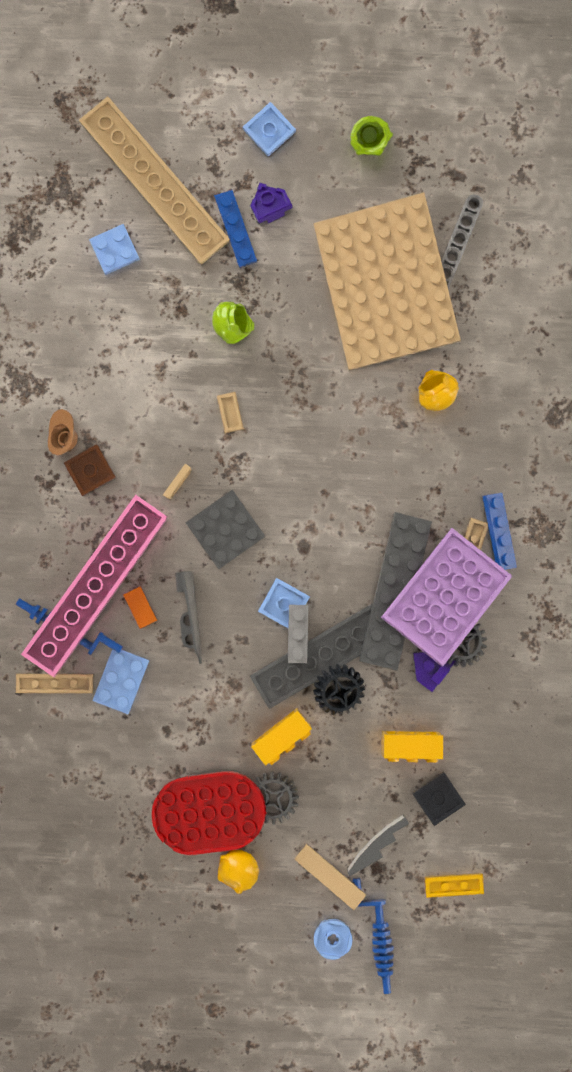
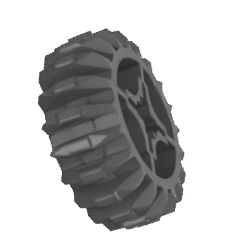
(468, 658)
(286, 787)

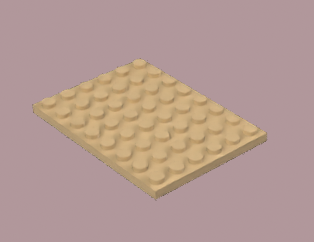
(387, 281)

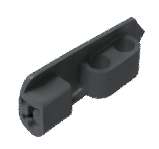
(186, 584)

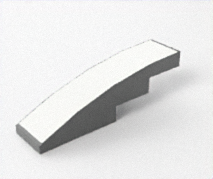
(371, 851)

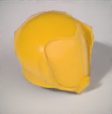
(437, 390)
(238, 870)

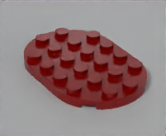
(209, 813)

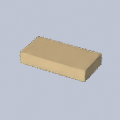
(230, 412)
(177, 482)

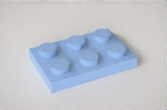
(121, 680)

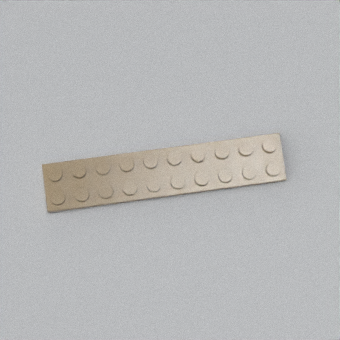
(154, 180)

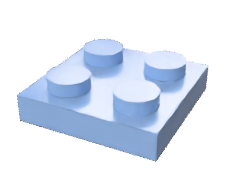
(269, 129)
(114, 249)
(278, 601)

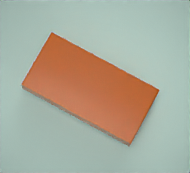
(140, 607)

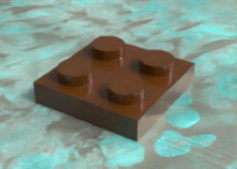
(89, 470)

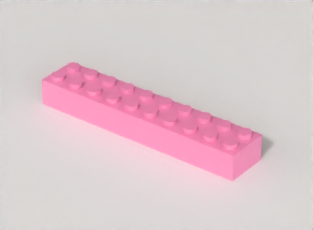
(94, 586)

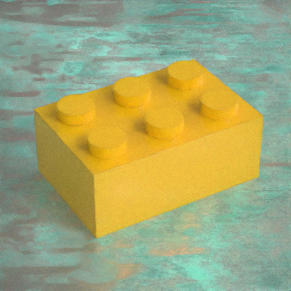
(281, 737)
(412, 746)

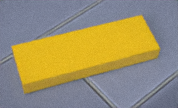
(454, 885)

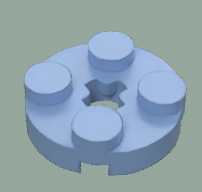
(340, 947)

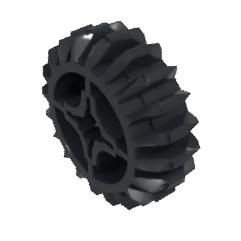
(332, 692)

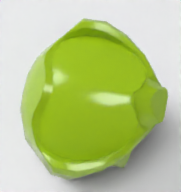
(370, 136)
(231, 322)

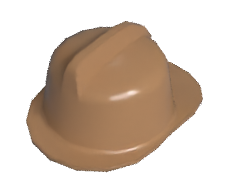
(62, 435)

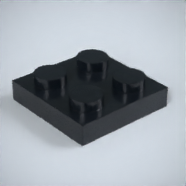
(438, 798)

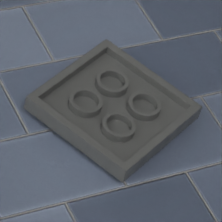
(225, 529)

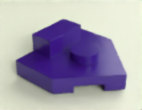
(270, 203)
(428, 671)

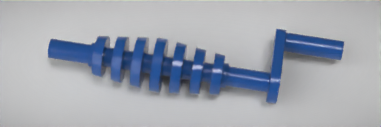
(41, 616)
(383, 946)

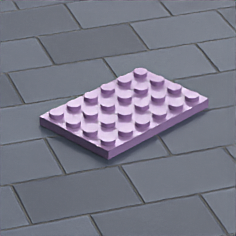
(446, 597)

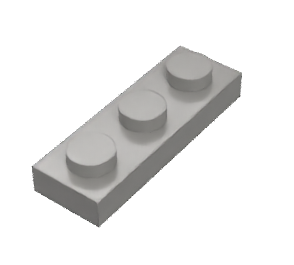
(298, 634)

